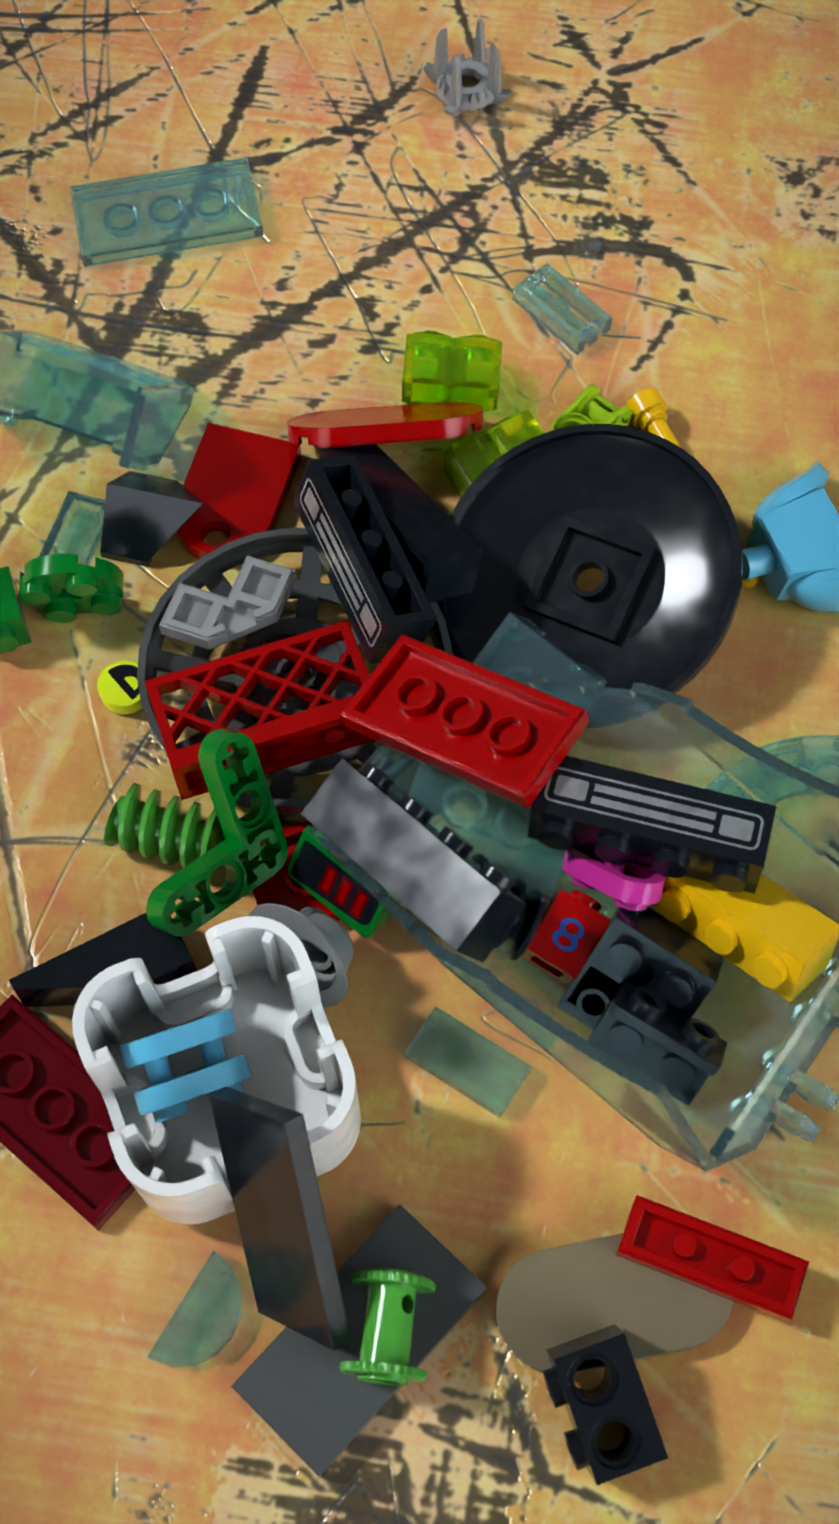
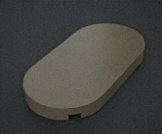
(587, 1287)

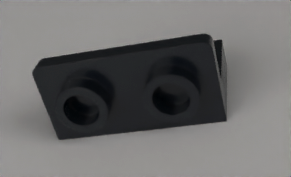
(659, 1041)

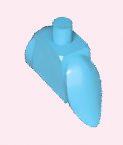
(797, 543)

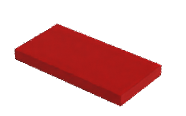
(465, 720)

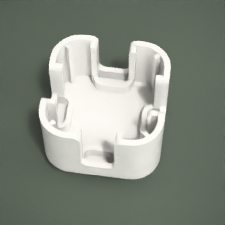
(281, 1029)

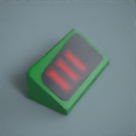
(335, 887)

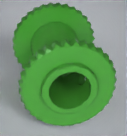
(387, 1326)

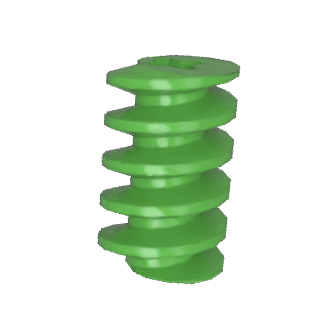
(161, 829)

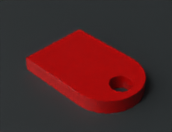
(241, 485)

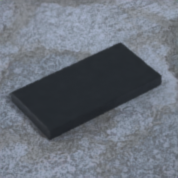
(280, 1215)

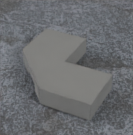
(214, 620)

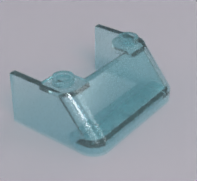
(91, 395)

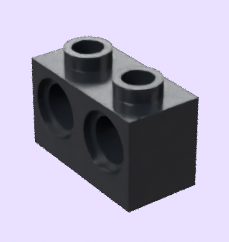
(615, 1398)

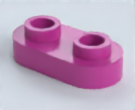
(628, 883)

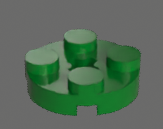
(71, 588)

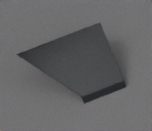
(143, 516)

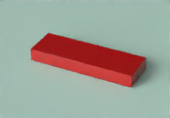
(713, 1258)

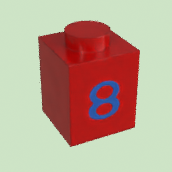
(567, 935)

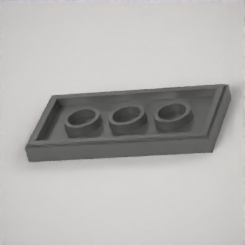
(299, 1381)

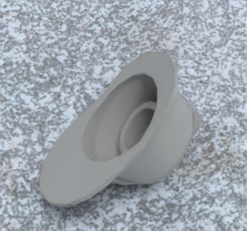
(325, 942)

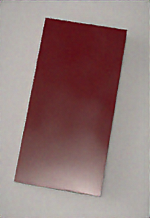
(56, 1116)

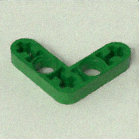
(241, 835)

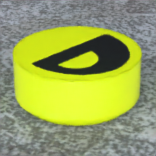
(119, 687)

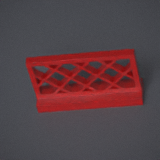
(278, 737)

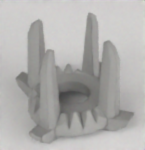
(449, 75)

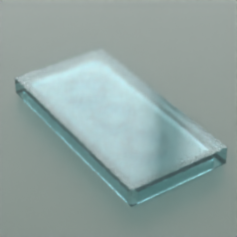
(166, 211)

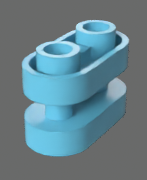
(168, 1095)

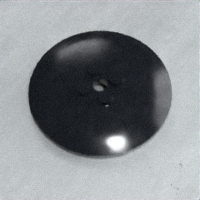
(613, 505)

